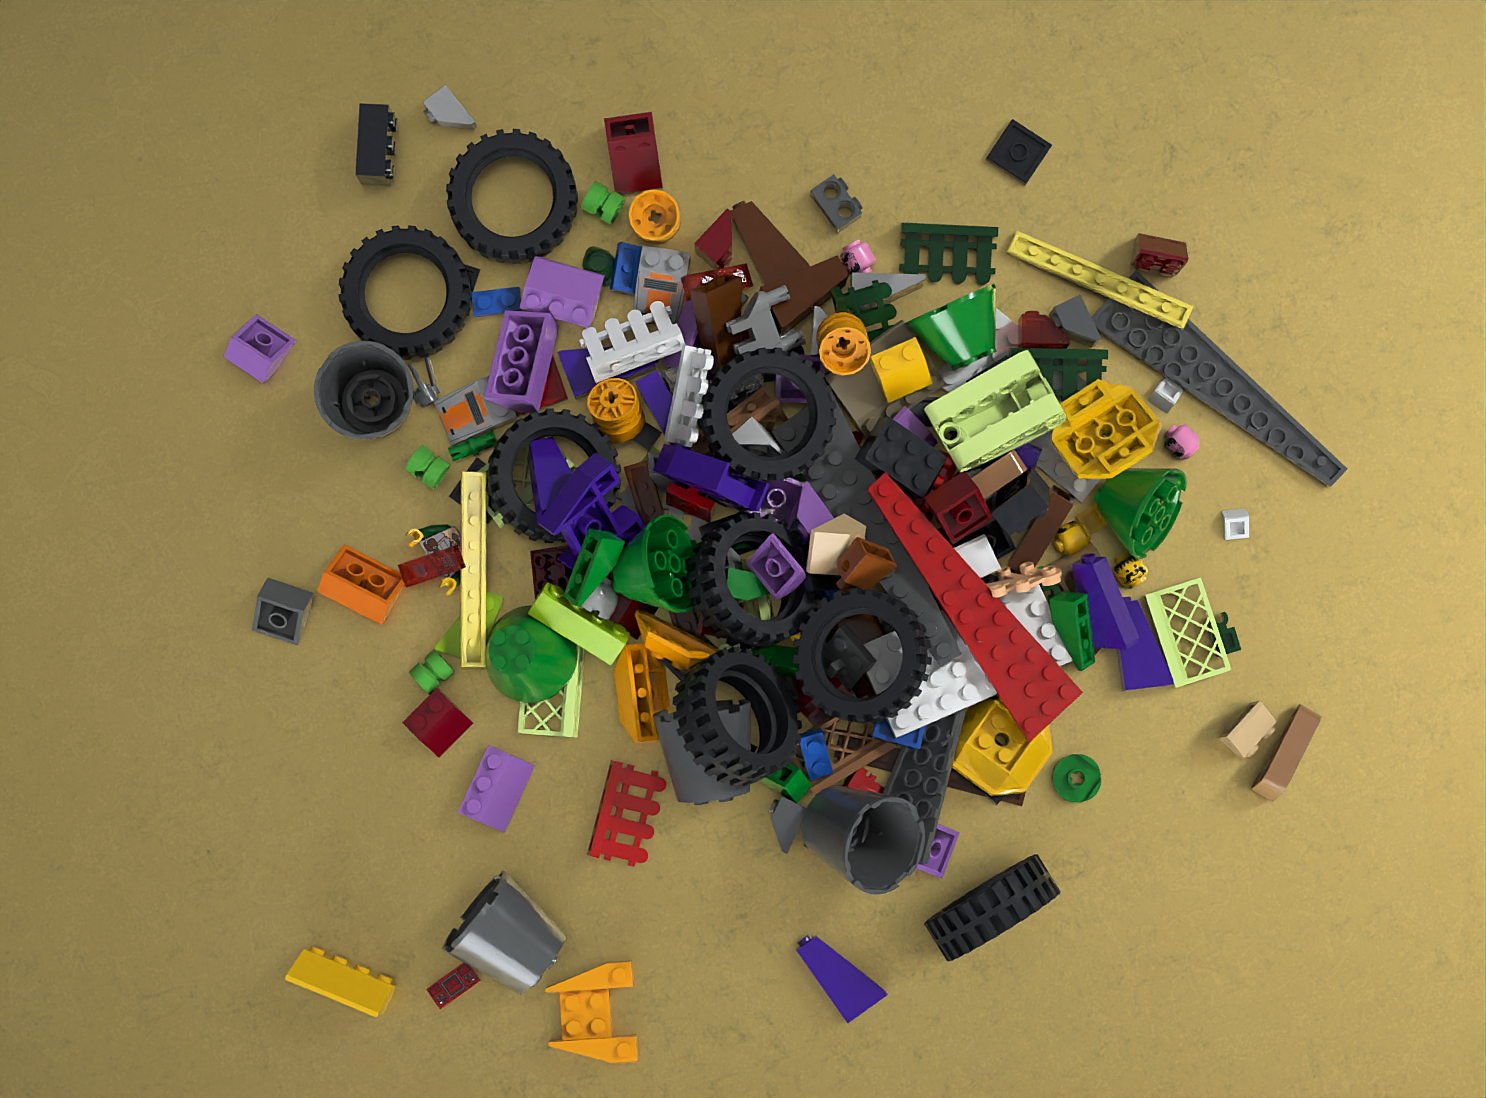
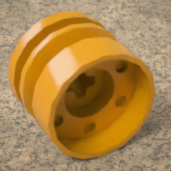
(641, 212)
(843, 356)
(616, 409)

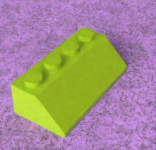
(579, 625)

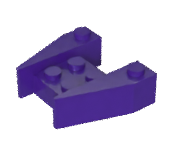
(710, 477)
(582, 507)

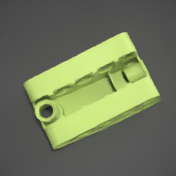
(996, 412)

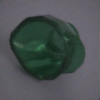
(599, 261)

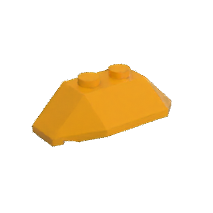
(671, 642)
(640, 691)

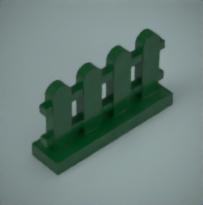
(960, 250)
(863, 296)
(1069, 366)

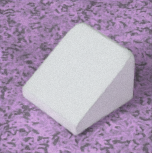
(1166, 394)
(1235, 524)

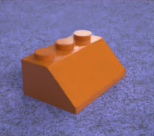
(361, 584)

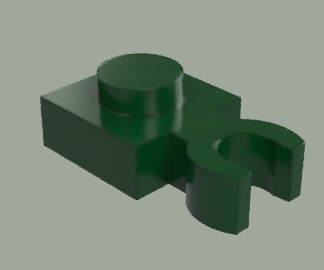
(1228, 636)

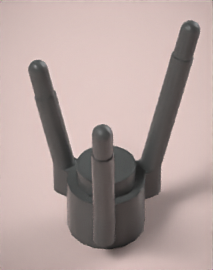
(425, 394)

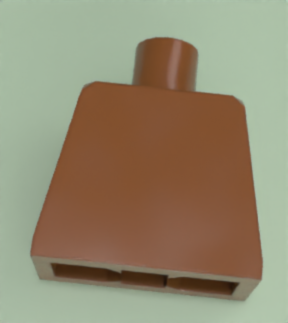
(864, 565)

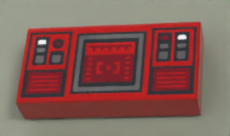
(453, 985)

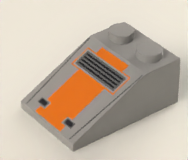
(660, 280)
(900, 284)
(469, 414)

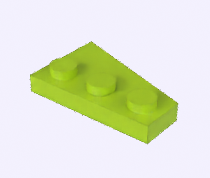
(450, 641)

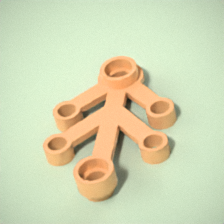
(1047, 576)

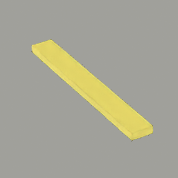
(1100, 280)
(474, 574)

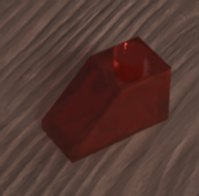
(1040, 332)

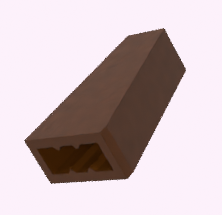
(766, 246)
(806, 289)
(713, 307)
(1042, 530)

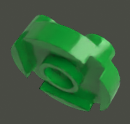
(1090, 775)

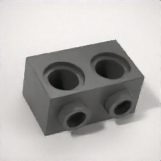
(830, 206)

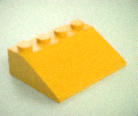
(341, 981)

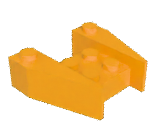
(587, 1013)

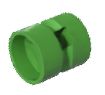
(602, 202)
(427, 467)
(432, 671)

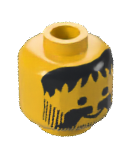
(1071, 538)
(1129, 570)

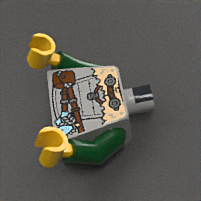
(437, 538)

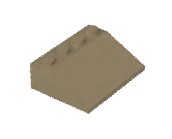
(862, 394)

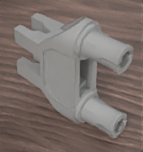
(761, 326)

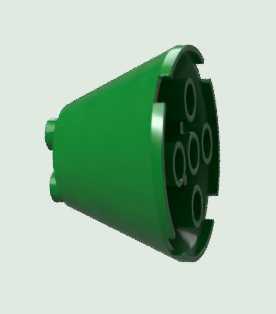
(960, 329)
(1141, 506)
(655, 565)
(528, 657)

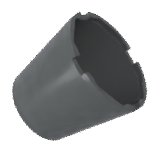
(350, 379)
(687, 778)
(864, 836)
(506, 936)

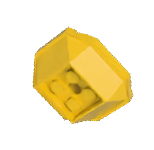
(1100, 411)
(995, 767)

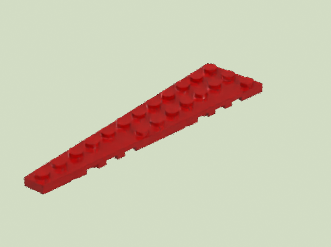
(1010, 657)

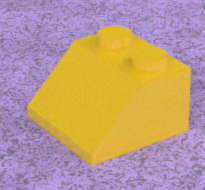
(901, 370)

